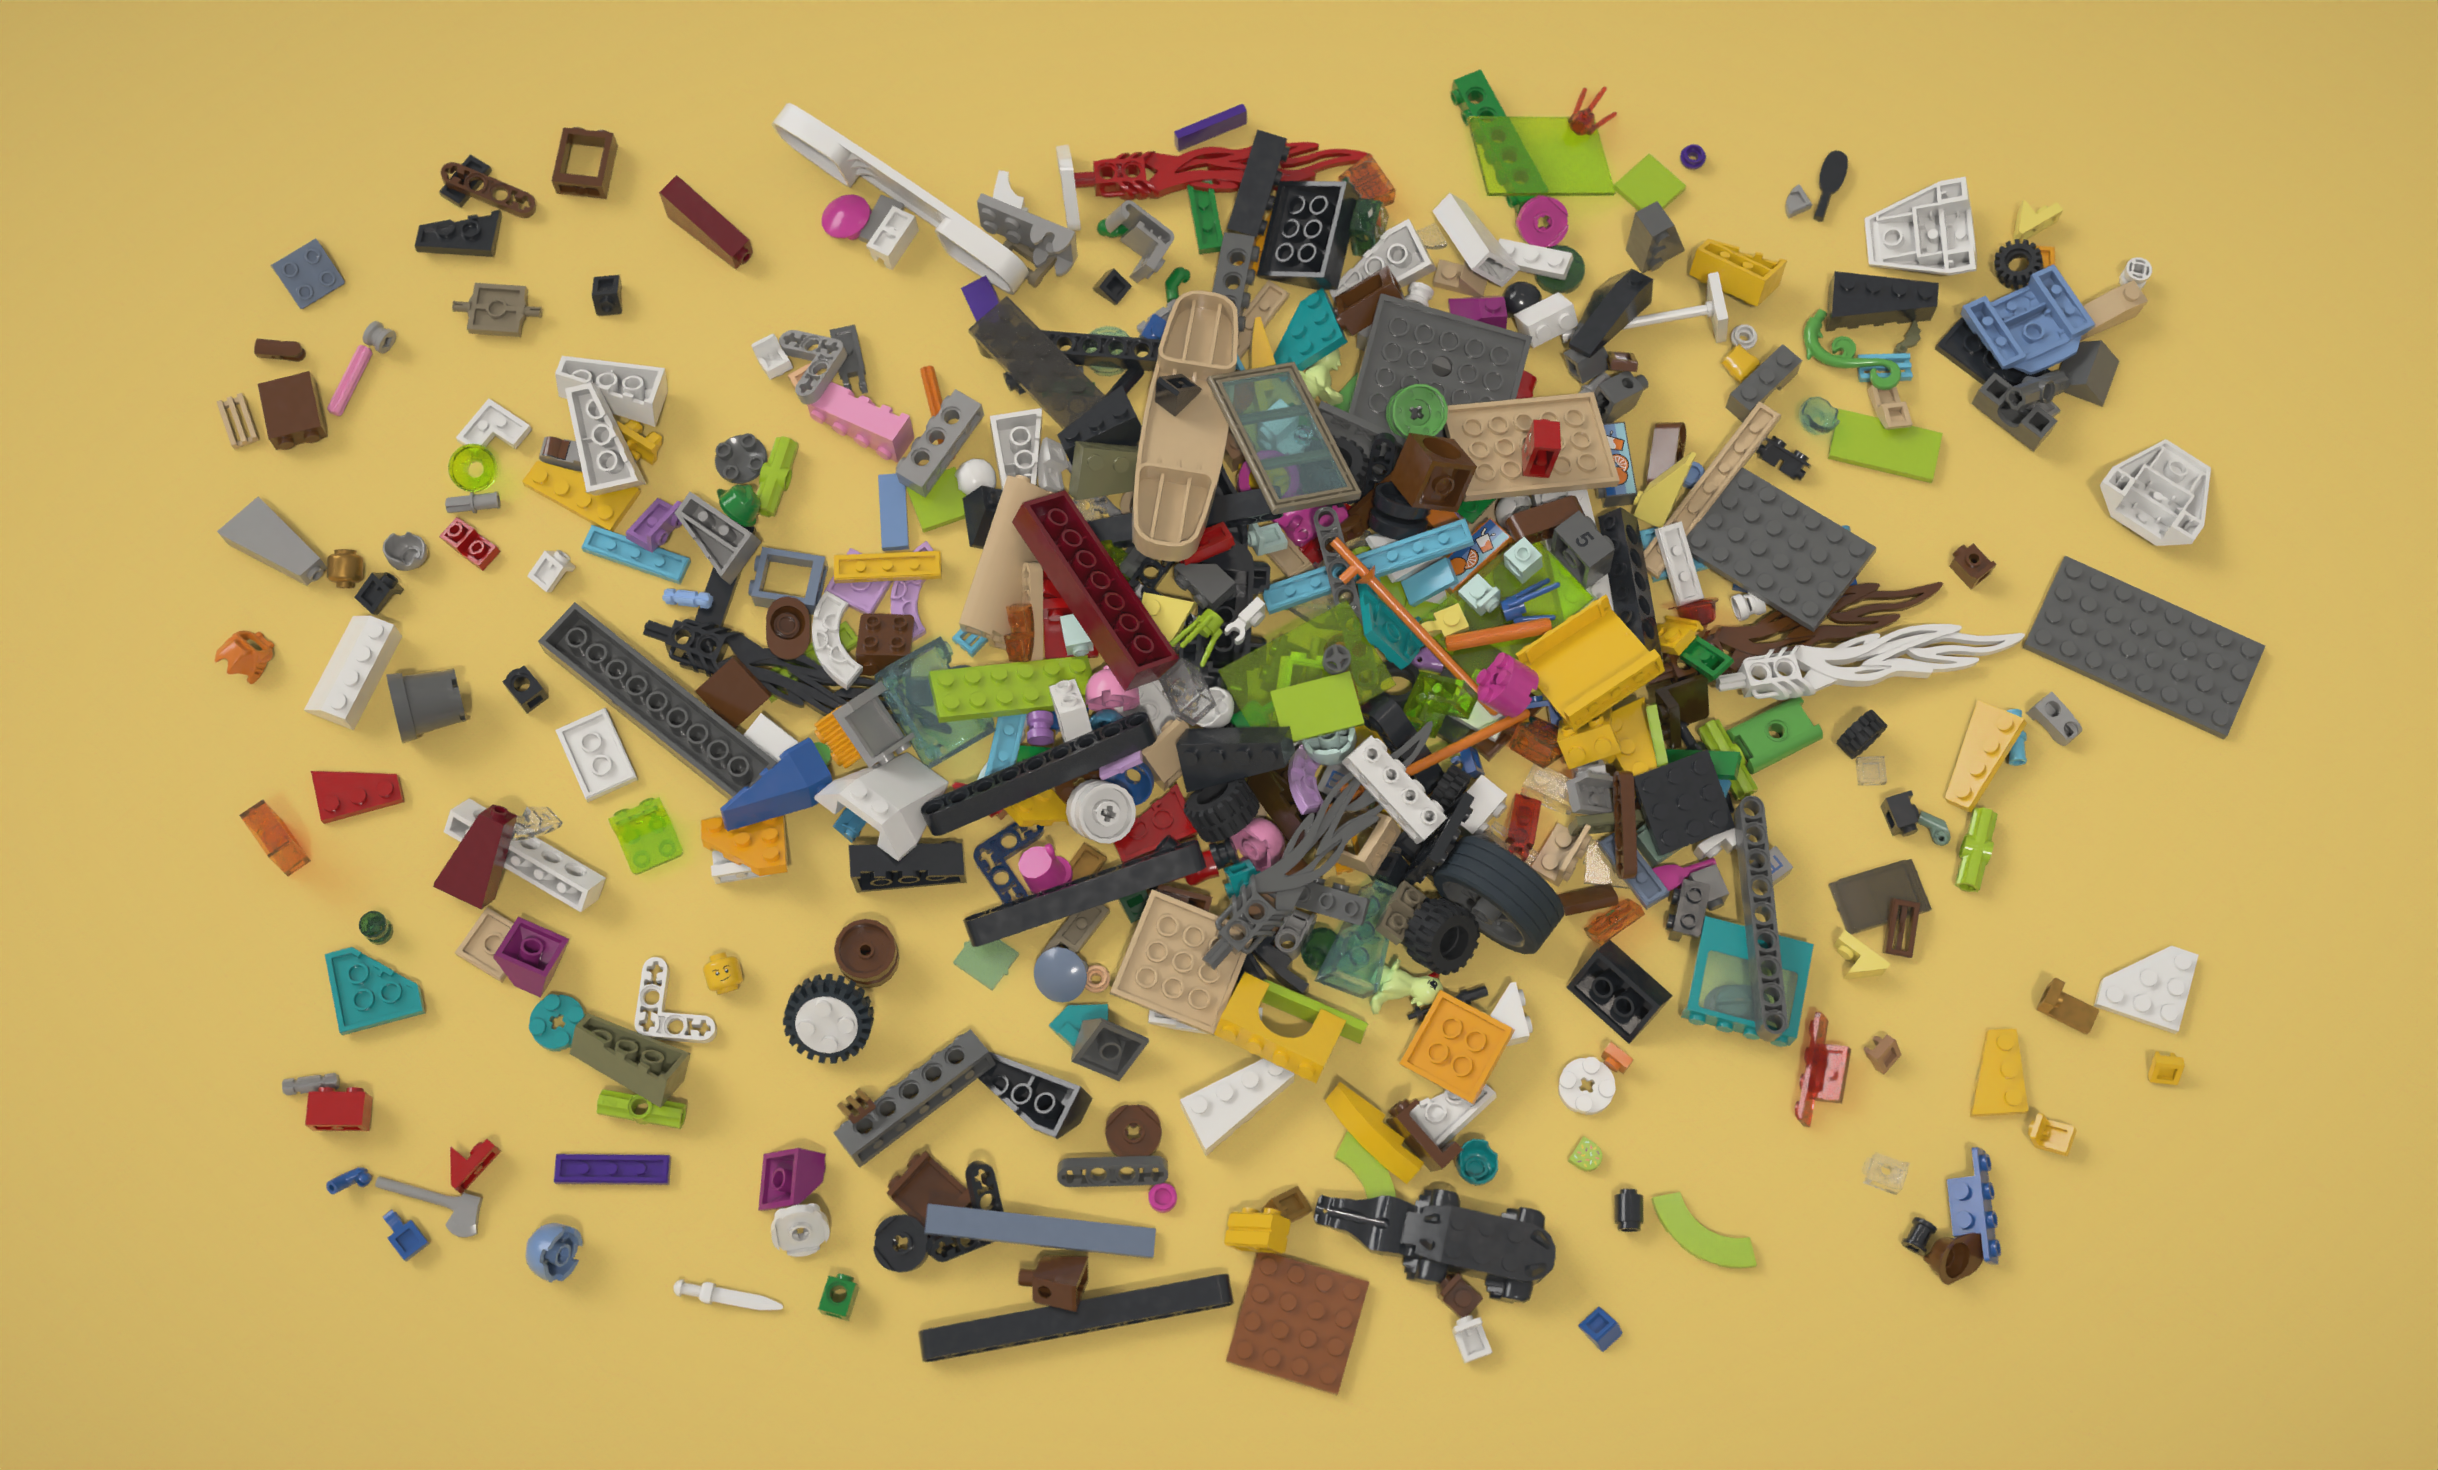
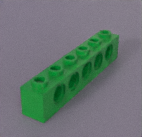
(1476, 88)

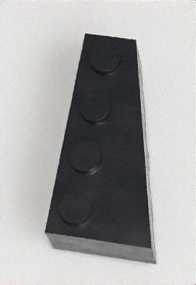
(1878, 300)
(1230, 754)
(923, 866)

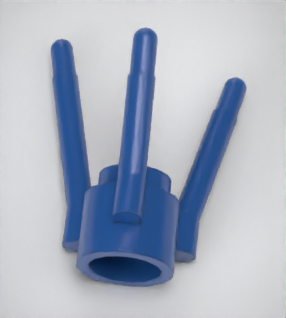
(1514, 606)

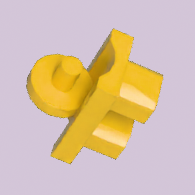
(640, 447)

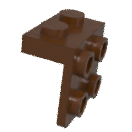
(883, 640)

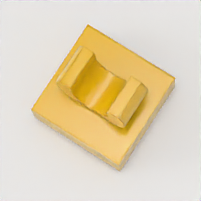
(2166, 1069)

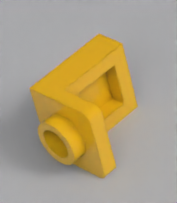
(2051, 1135)

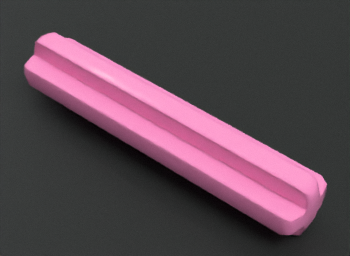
(349, 380)

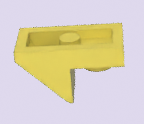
(2031, 223)
(1867, 961)

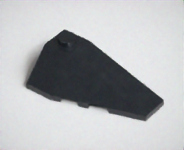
(1611, 310)
(1036, 1097)

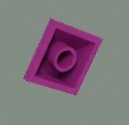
(1482, 308)
(530, 955)
(789, 1177)

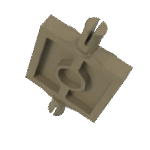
(497, 309)

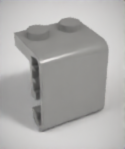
(1145, 237)

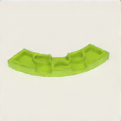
(1365, 1167)
(1699, 1240)

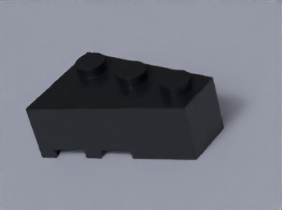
(1106, 423)

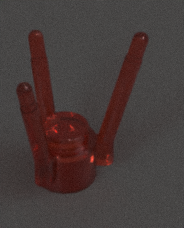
(1582, 121)

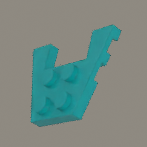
(1386, 629)

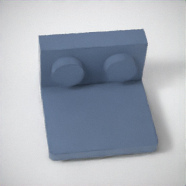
(308, 273)

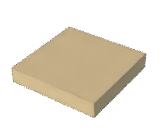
(483, 941)

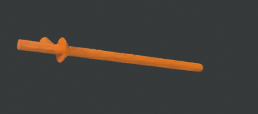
(1367, 576)
(1452, 749)

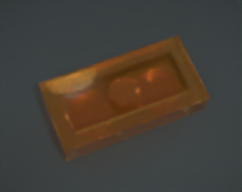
(1614, 921)

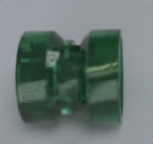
(371, 923)

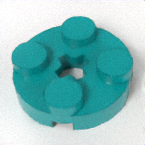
(542, 1018)

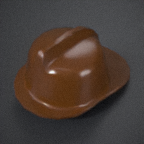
(787, 628)
(1955, 1257)

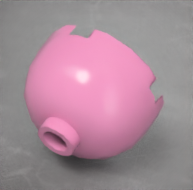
(1105, 692)
(1260, 843)

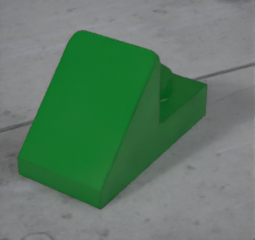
(1706, 658)

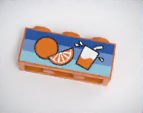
(1489, 542)

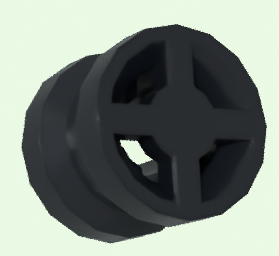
(1224, 853)

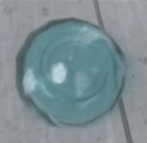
(1818, 416)

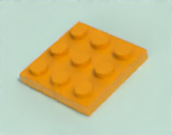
(1457, 1047)

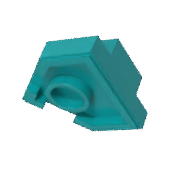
(1069, 1021)

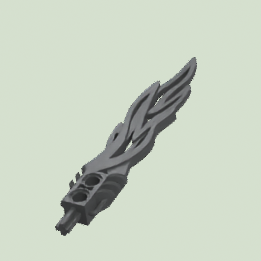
(1290, 888)

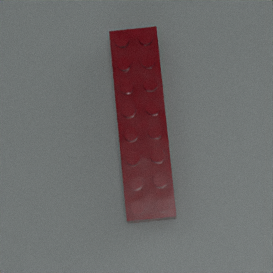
(1094, 590)

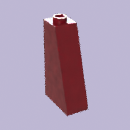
(704, 223)
(479, 859)

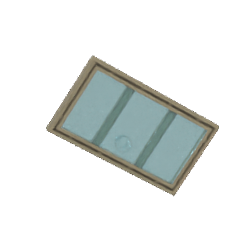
(1284, 438)

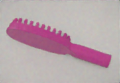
(1674, 874)

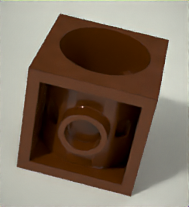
(1433, 472)

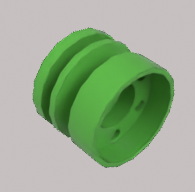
(1431, 407)

